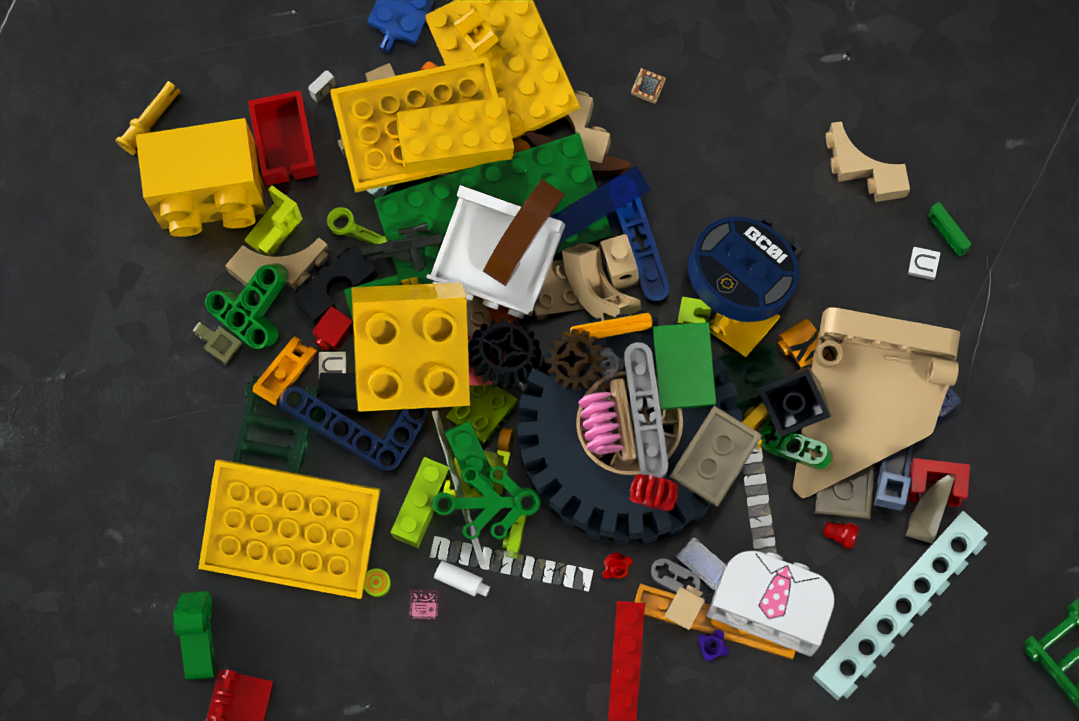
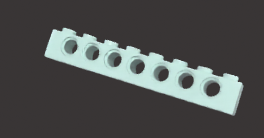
(961, 529)

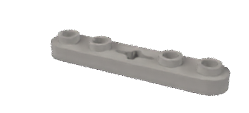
(643, 384)

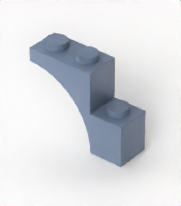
(894, 480)

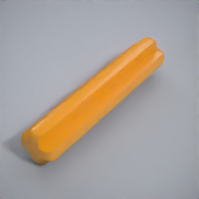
(617, 326)

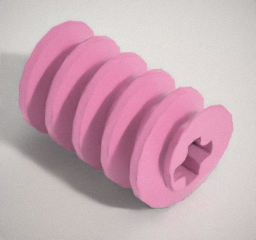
(599, 423)

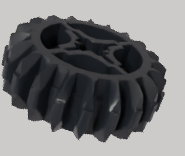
(490, 344)

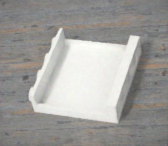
(470, 241)

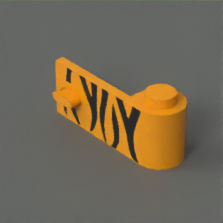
(800, 343)

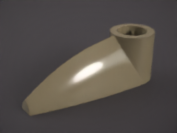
(929, 511)

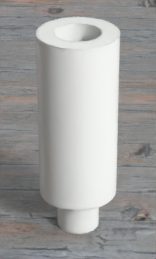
(461, 579)

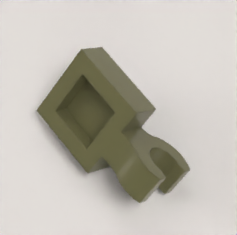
(219, 344)

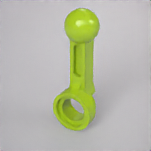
(352, 229)

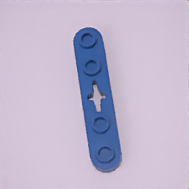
(649, 264)

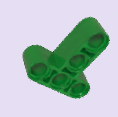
(249, 308)
(194, 628)

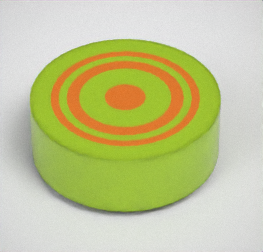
(377, 583)

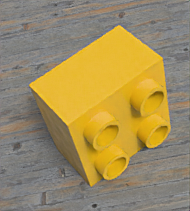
(202, 176)
(410, 346)

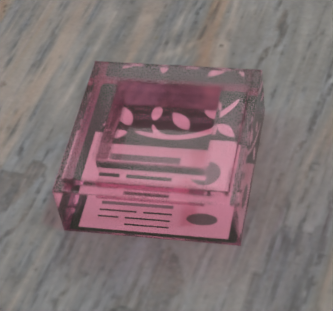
(424, 604)

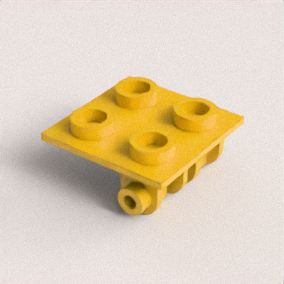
(740, 335)

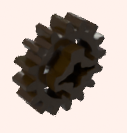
(578, 369)

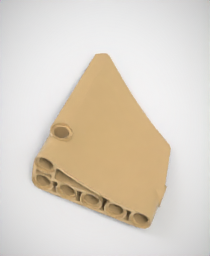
(878, 388)

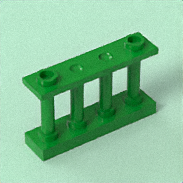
(1037, 652)

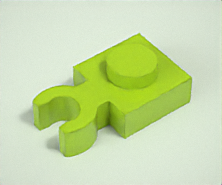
(513, 538)

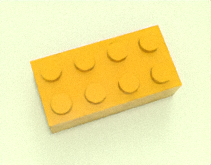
(454, 135)

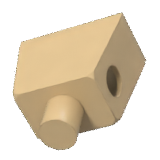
(619, 262)

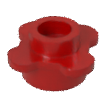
(616, 565)

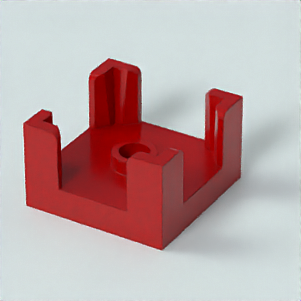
(933, 471)

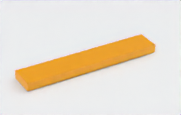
(659, 601)

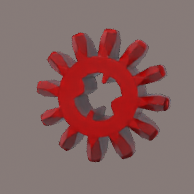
(653, 492)

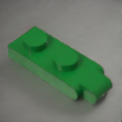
(469, 452)

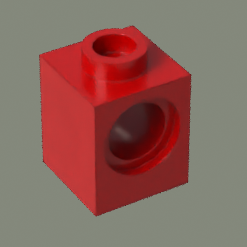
(332, 330)

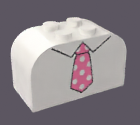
(773, 600)

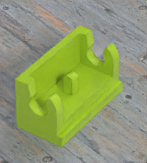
(693, 311)

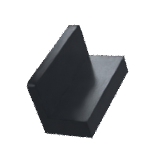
(338, 390)

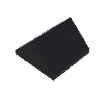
(795, 401)

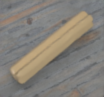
(624, 420)

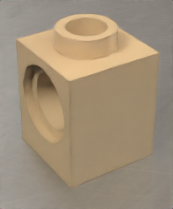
(685, 606)

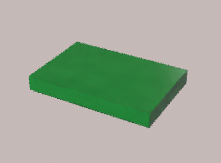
(684, 366)

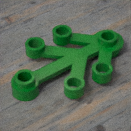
(491, 502)

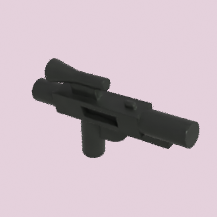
(407, 248)

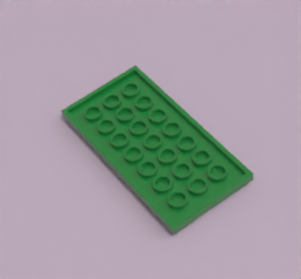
(559, 163)

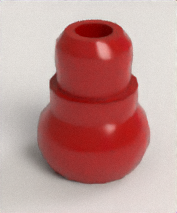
(842, 533)

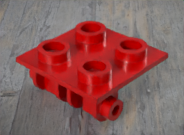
(239, 697)

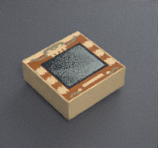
(648, 86)

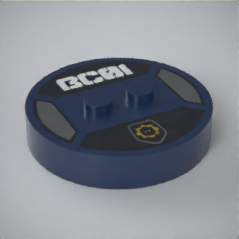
(743, 269)

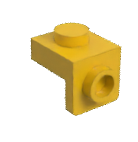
(476, 32)
(755, 418)

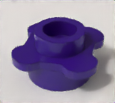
(709, 652)

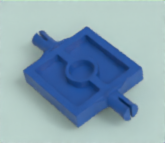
(399, 20)

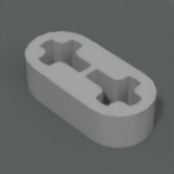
(676, 570)

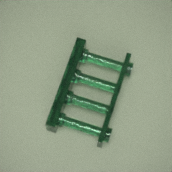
(293, 454)

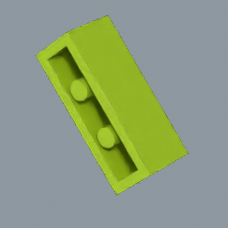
(417, 507)

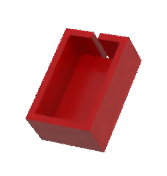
(282, 137)

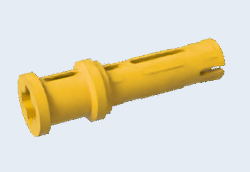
(147, 118)

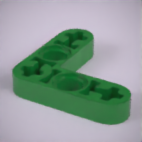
(782, 444)

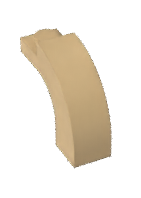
(591, 286)

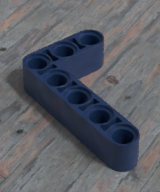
(354, 431)

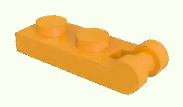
(284, 370)

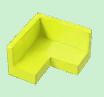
(275, 224)

